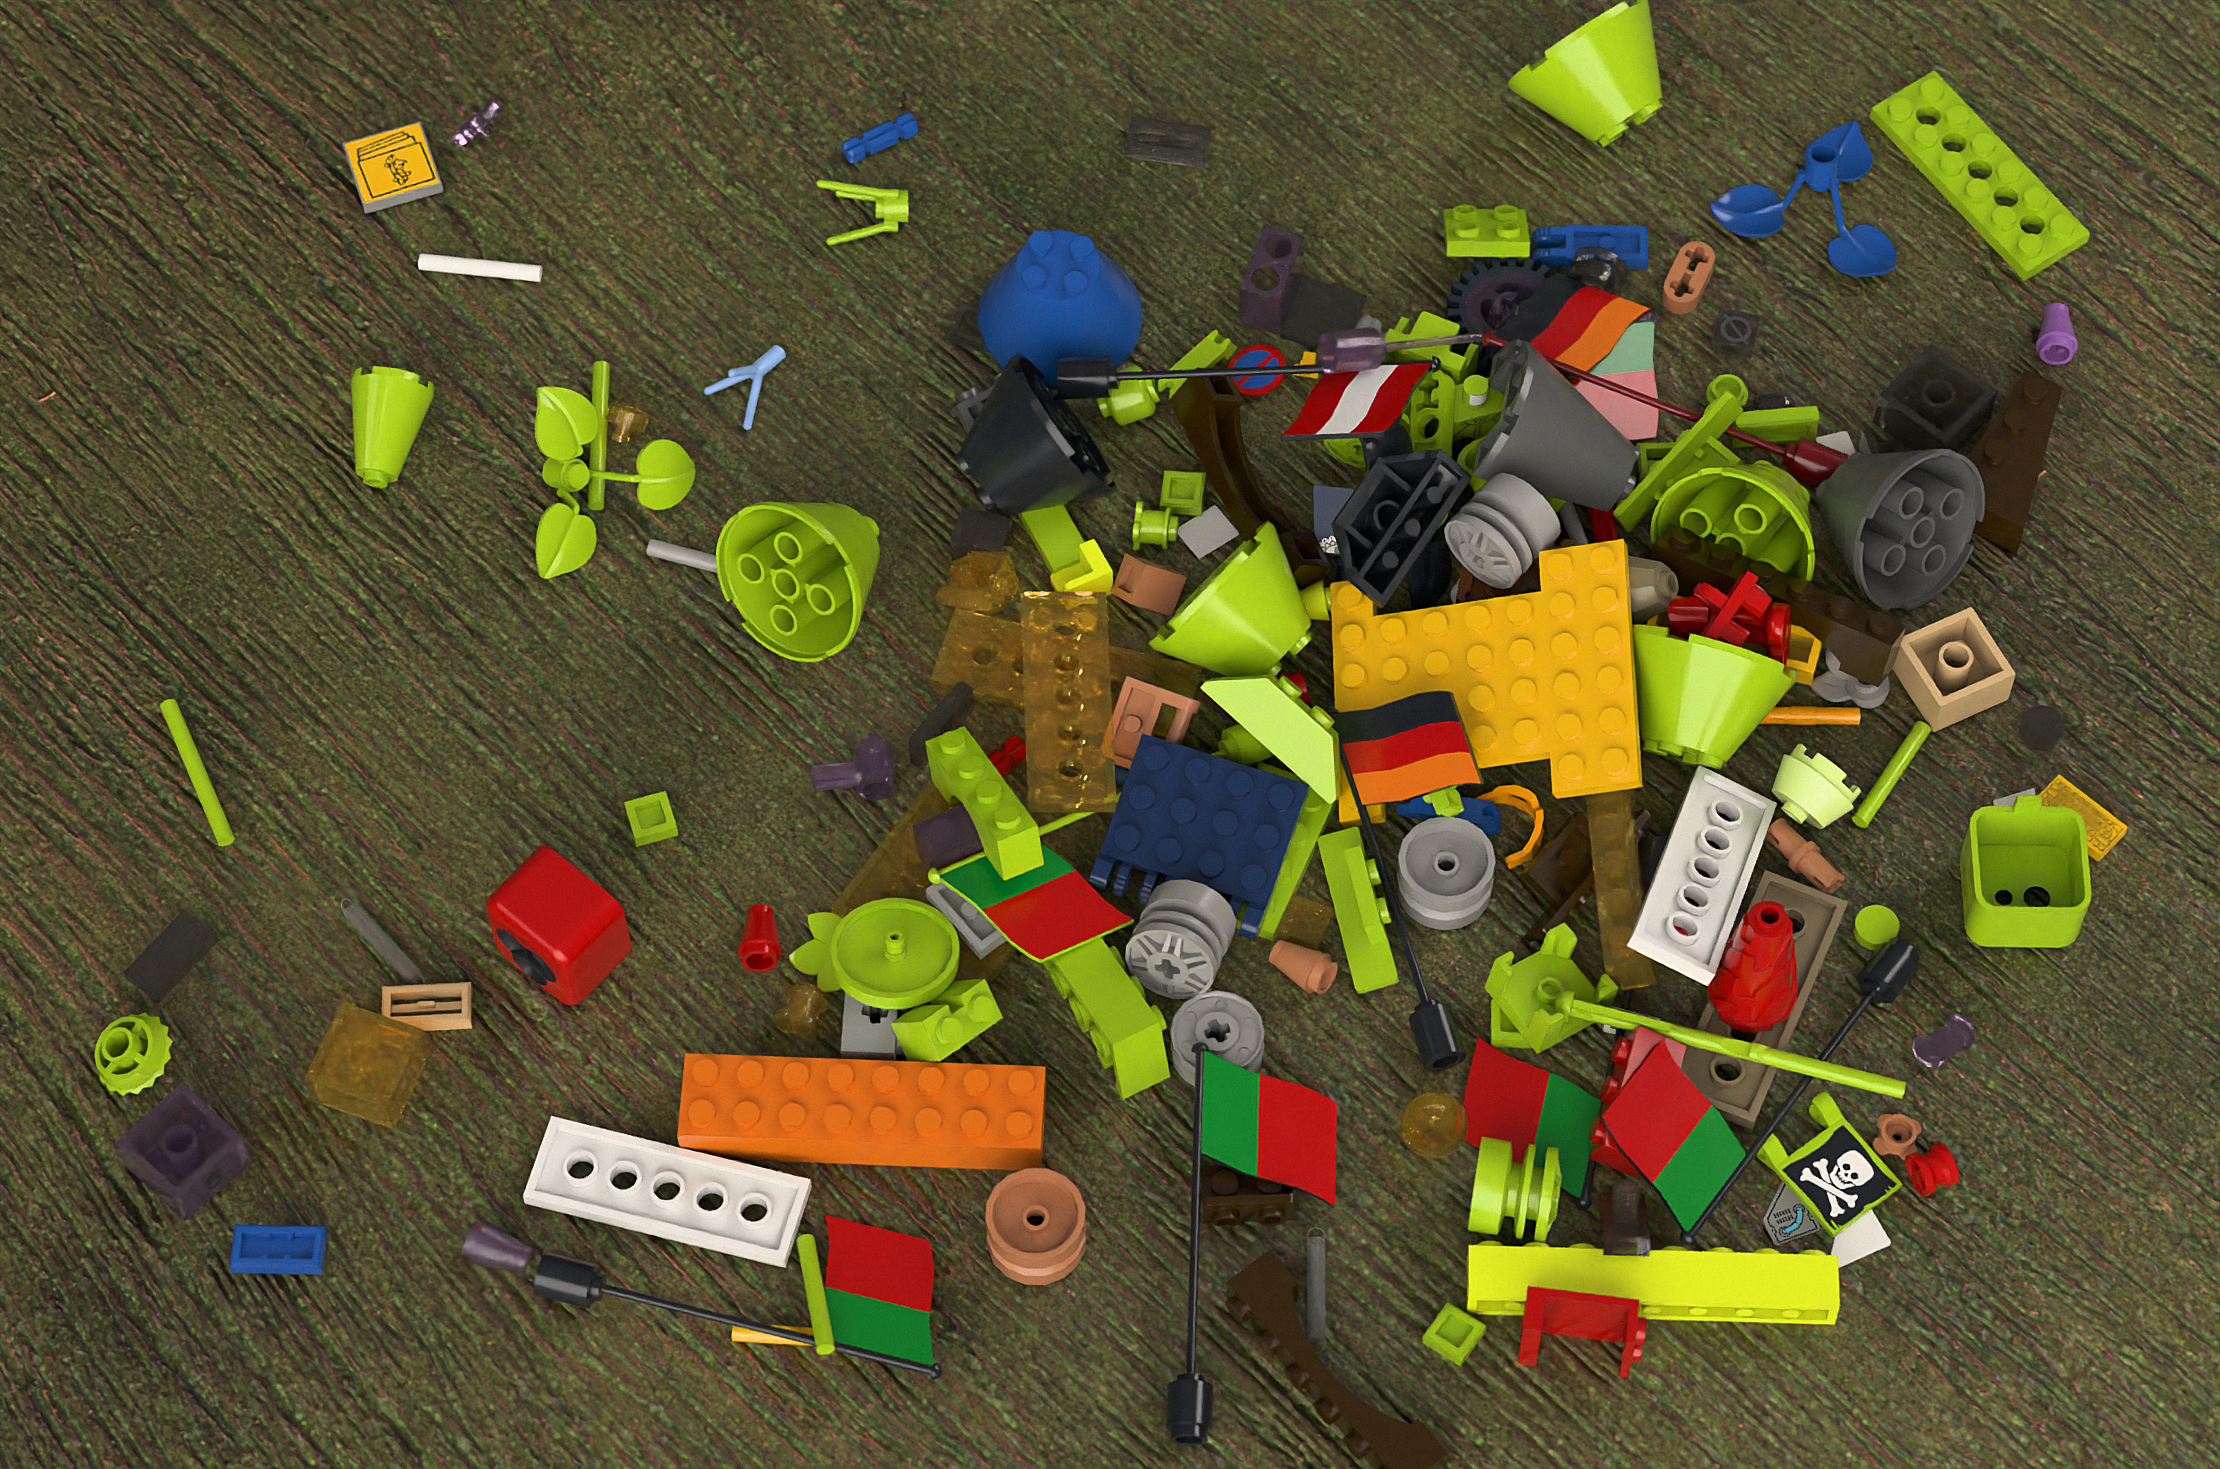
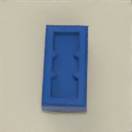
(278, 1249)

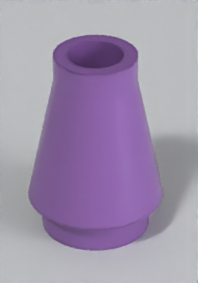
(2056, 337)

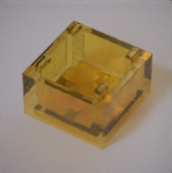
(367, 1065)

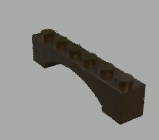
(1211, 419)
(1856, 636)
(1265, 1299)

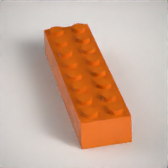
(863, 1111)

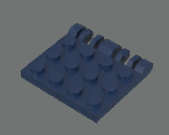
(1201, 823)

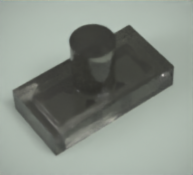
(1624, 1220)

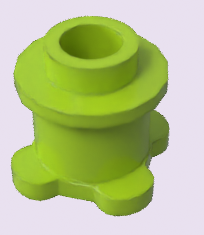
(1154, 527)

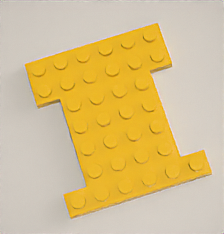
(1527, 670)

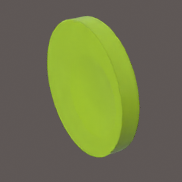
(894, 953)

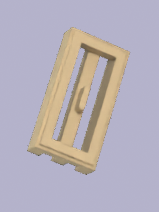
(426, 1010)

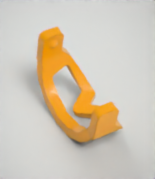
(1504, 795)

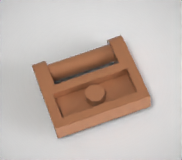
(1140, 711)

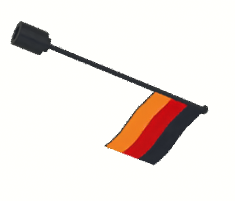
(1395, 758)

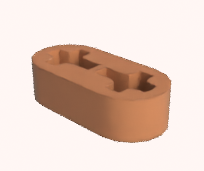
(1680, 274)

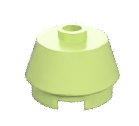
(1812, 789)

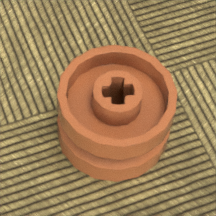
(1036, 1226)

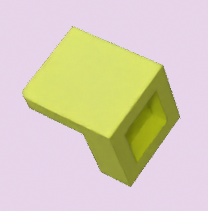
(1088, 575)

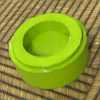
(1875, 926)

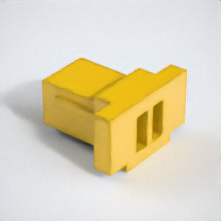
(1308, 359)

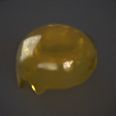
(1434, 1125)

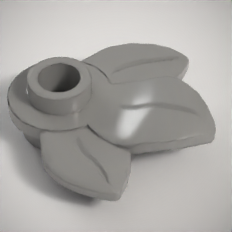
(1839, 686)

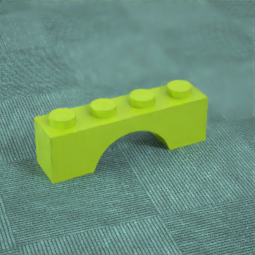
(1003, 823)

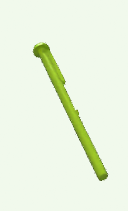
(1729, 1046)

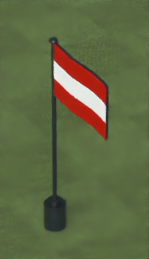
(1337, 407)

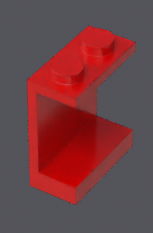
(1582, 1317)

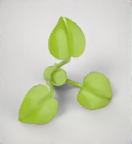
(561, 428)

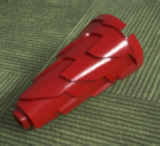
(1757, 971)

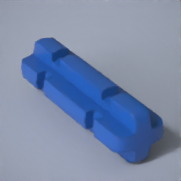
(880, 137)

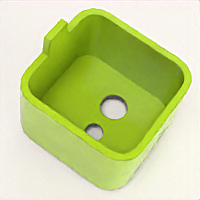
(2019, 852)

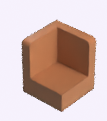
(1148, 584)

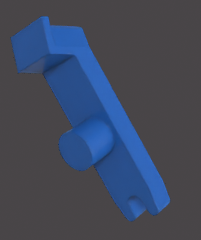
(1478, 812)

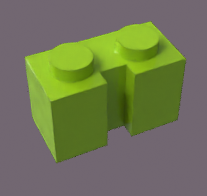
(948, 1023)

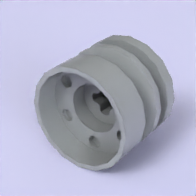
(1502, 530)
(1180, 939)

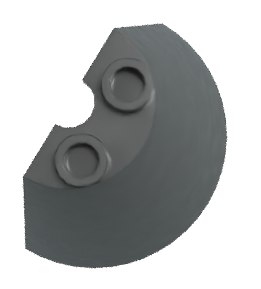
(1553, 434)

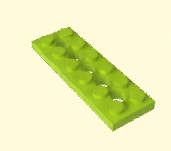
(1974, 196)

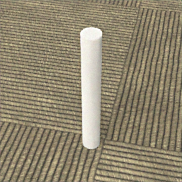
(480, 267)

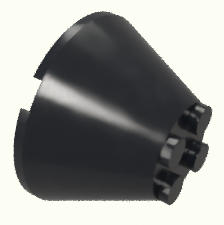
(1031, 447)

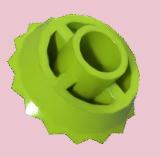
(132, 1053)

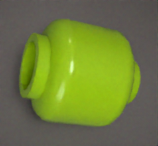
(1132, 400)

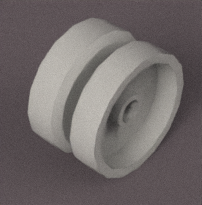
(1445, 873)

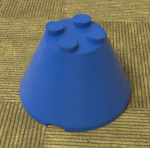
(1060, 302)

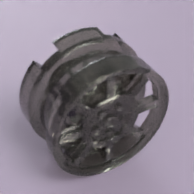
(1597, 272)

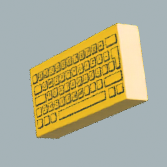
(2102, 828)

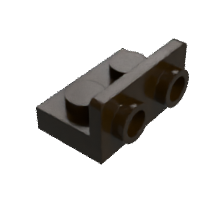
(1239, 1198)

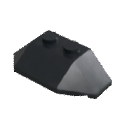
(1395, 517)

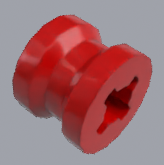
(1932, 1169)

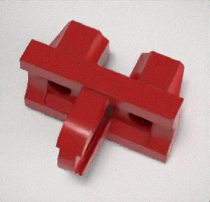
(1742, 594)

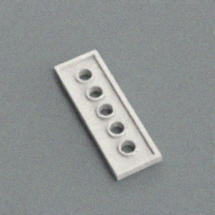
(1678, 878)
(673, 1219)

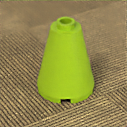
(386, 420)

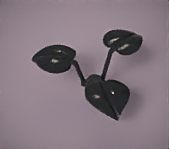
(1433, 567)

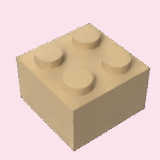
(1953, 669)

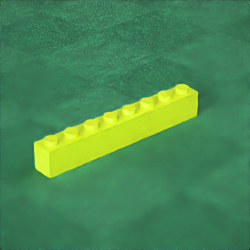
(1666, 1283)

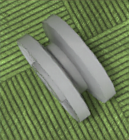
(1218, 1017)

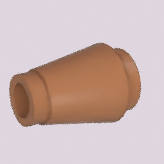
(1305, 966)

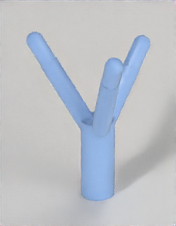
(755, 372)

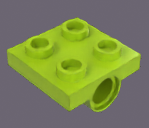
(1486, 232)

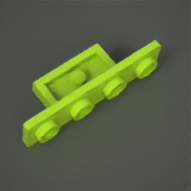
(1693, 451)
(1359, 909)

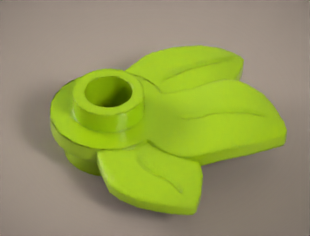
(814, 956)

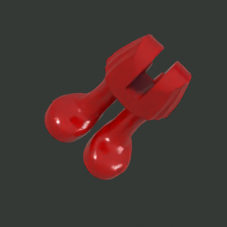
(1769, 631)

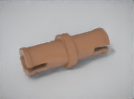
(1804, 856)

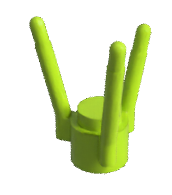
(889, 205)

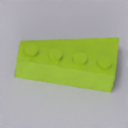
(1114, 1013)

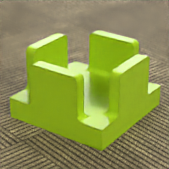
(1432, 327)

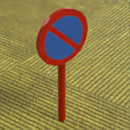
(1257, 357)

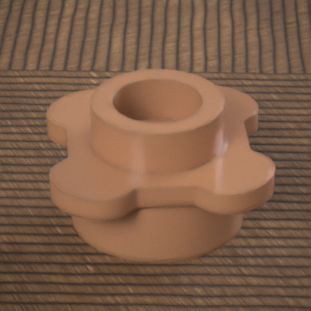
(1896, 1124)

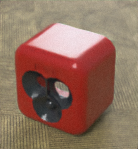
(558, 926)

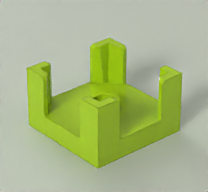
(1532, 985)

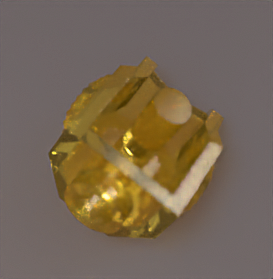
(980, 583)

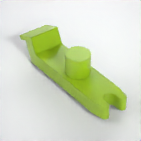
(1203, 355)

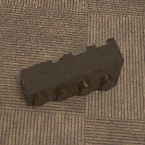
(2012, 457)

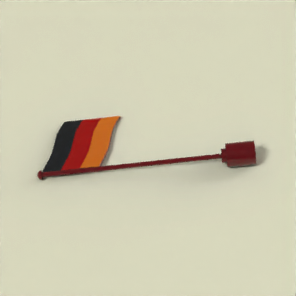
(1581, 326)

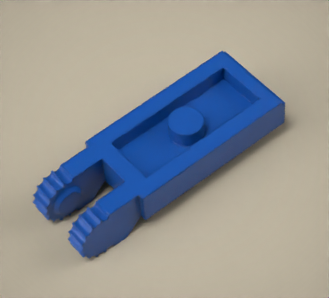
(1625, 241)

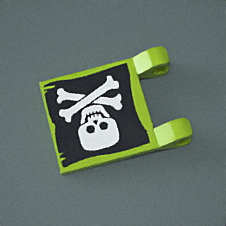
(1834, 1172)

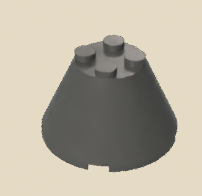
(1903, 521)

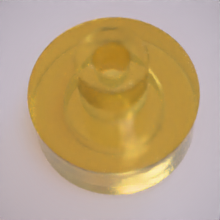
(626, 420)

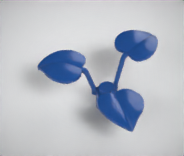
(1832, 158)

